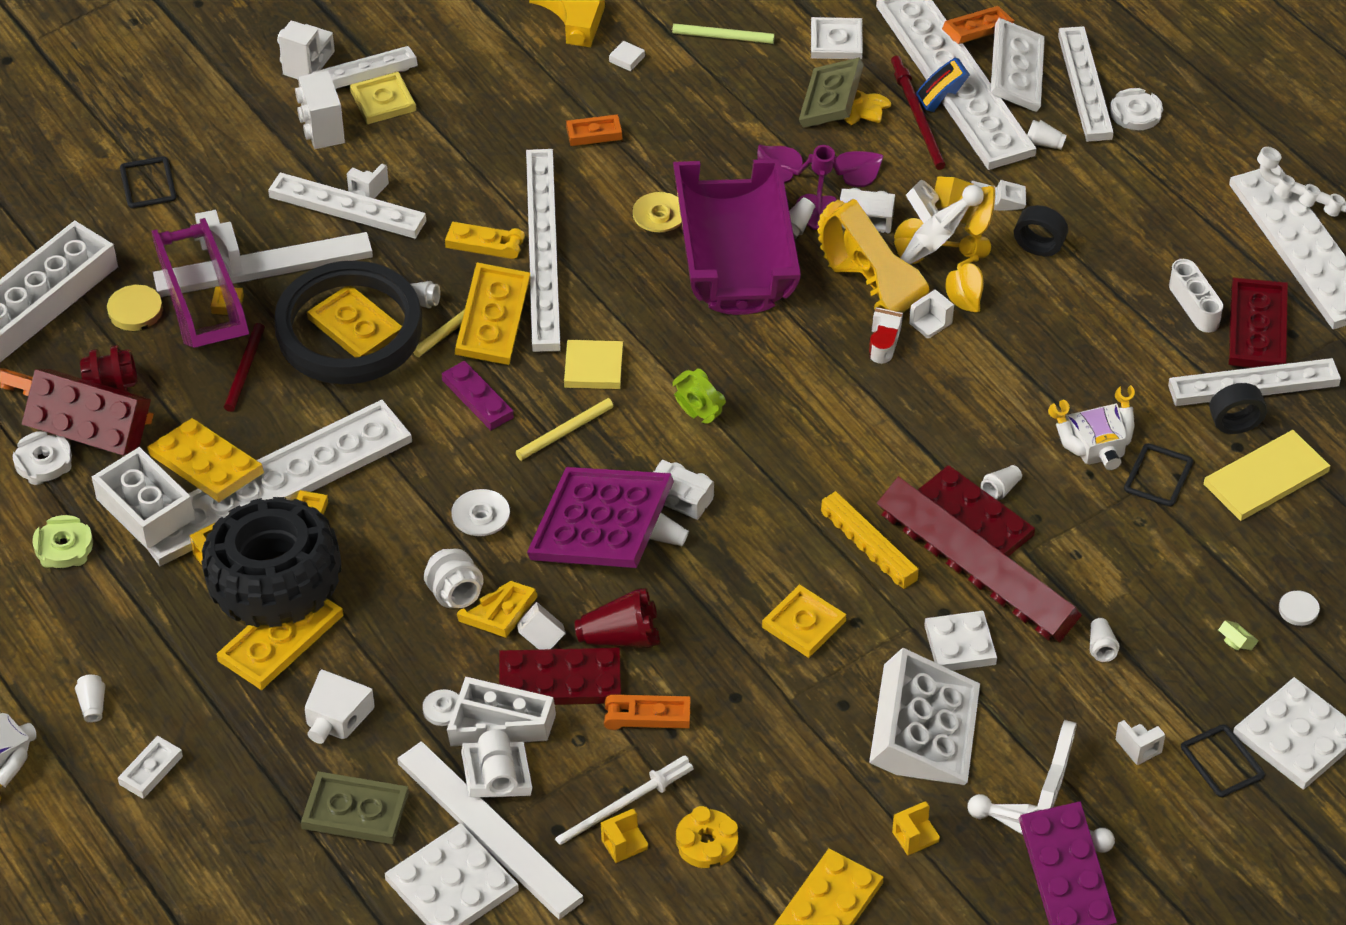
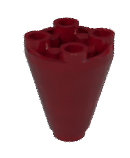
(621, 622)

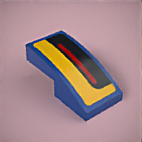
(945, 80)

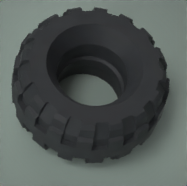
(278, 587)

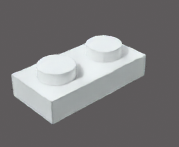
(150, 767)

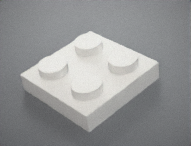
(961, 640)

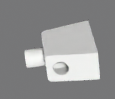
(336, 706)

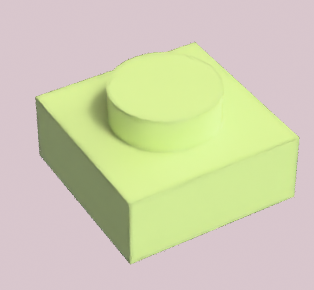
(1237, 636)

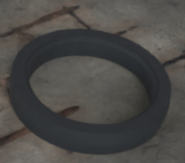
(349, 369)

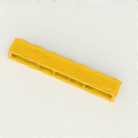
(869, 540)

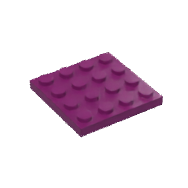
(601, 517)

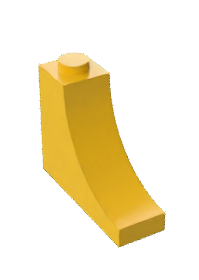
(579, 17)

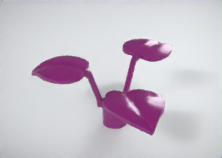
(857, 168)

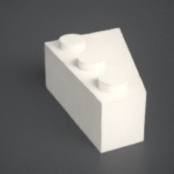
(492, 706)

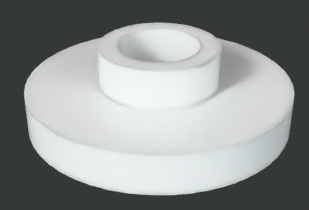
(1299, 608)
(440, 706)

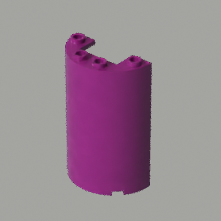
(738, 237)

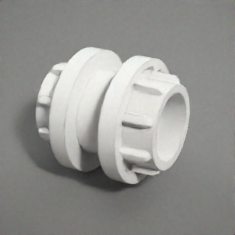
(453, 578)

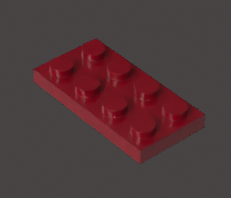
(1257, 323)
(978, 510)
(564, 674)

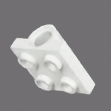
(496, 766)

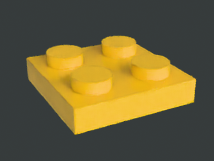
(804, 621)

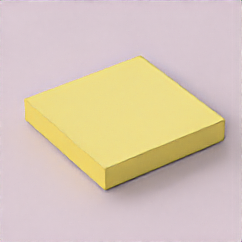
(382, 98)
(593, 364)

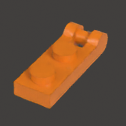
(647, 711)

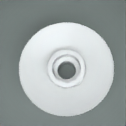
(480, 512)

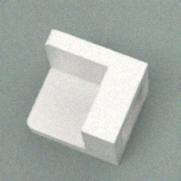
(366, 182)
(931, 314)
(540, 627)
(1139, 742)

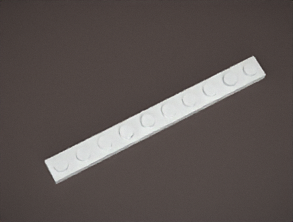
(542, 251)

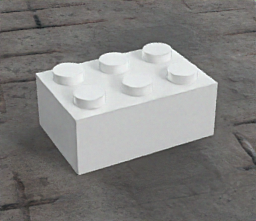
(143, 498)

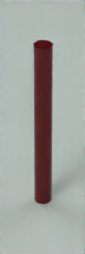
(244, 367)

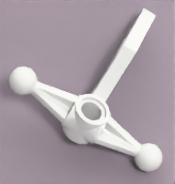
(937, 225)
(981, 806)

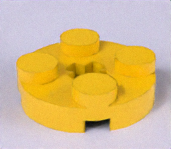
(703, 822)

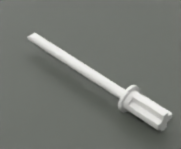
(659, 780)

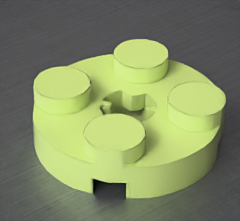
(65, 555)

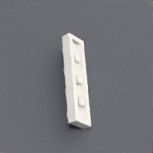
(372, 67)

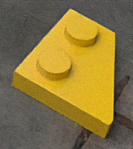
(501, 609)

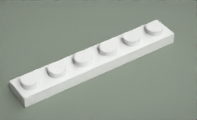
(1085, 84)
(347, 205)
(1268, 379)

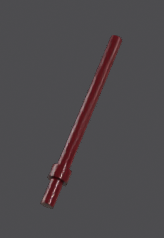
(904, 79)

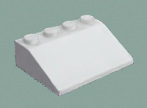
(924, 720)

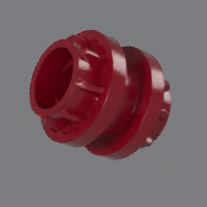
(110, 370)

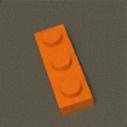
(975, 24)

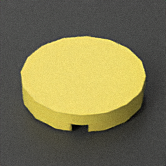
(134, 307)

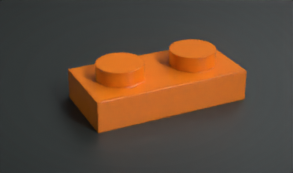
(594, 130)

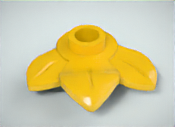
(867, 107)

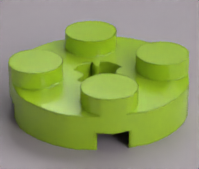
(698, 395)

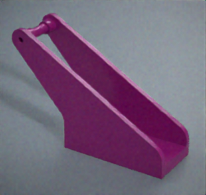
(197, 337)

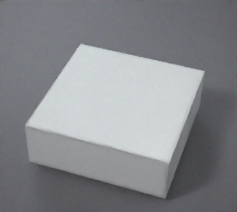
(626, 55)

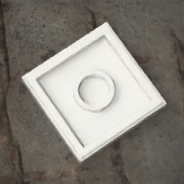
(836, 38)

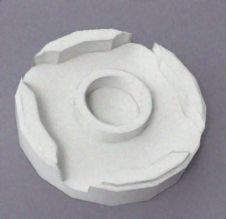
(1136, 109)

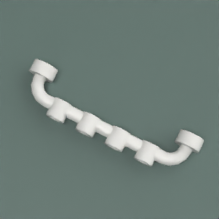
(1284, 184)

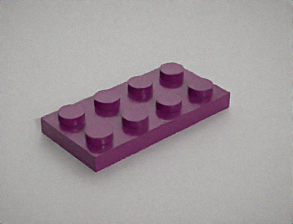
(1066, 866)

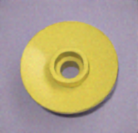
(657, 212)

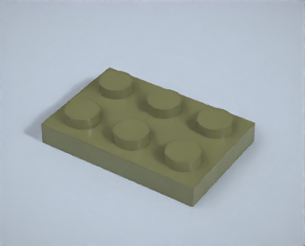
(831, 92)
(355, 807)

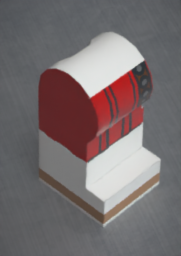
(886, 332)

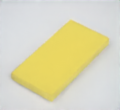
(1266, 475)

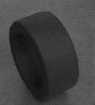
(1046, 218)
(1233, 396)

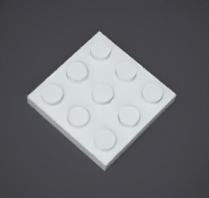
(1295, 733)
(451, 880)

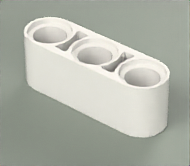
(1195, 295)

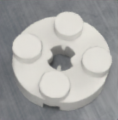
(45, 469)

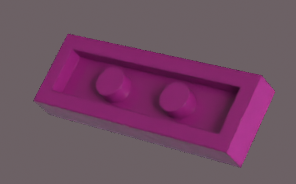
(477, 395)

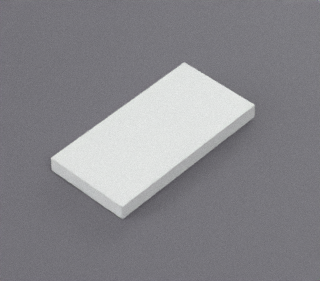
(1017, 65)

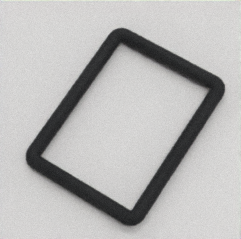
(153, 201)
(1179, 485)
(1184, 747)

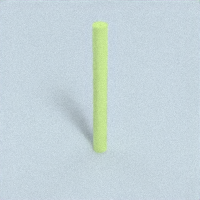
(723, 33)

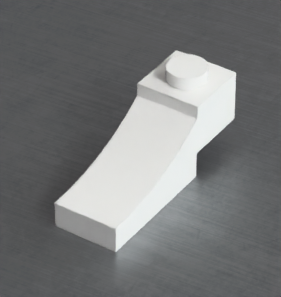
(224, 238)

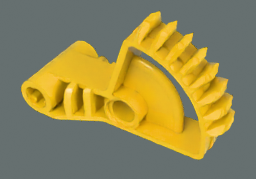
(866, 252)

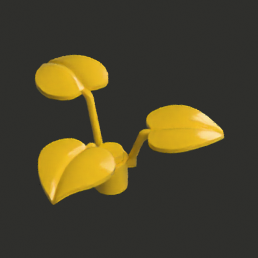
(965, 284)

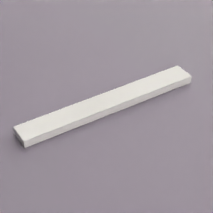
(271, 263)
(491, 831)

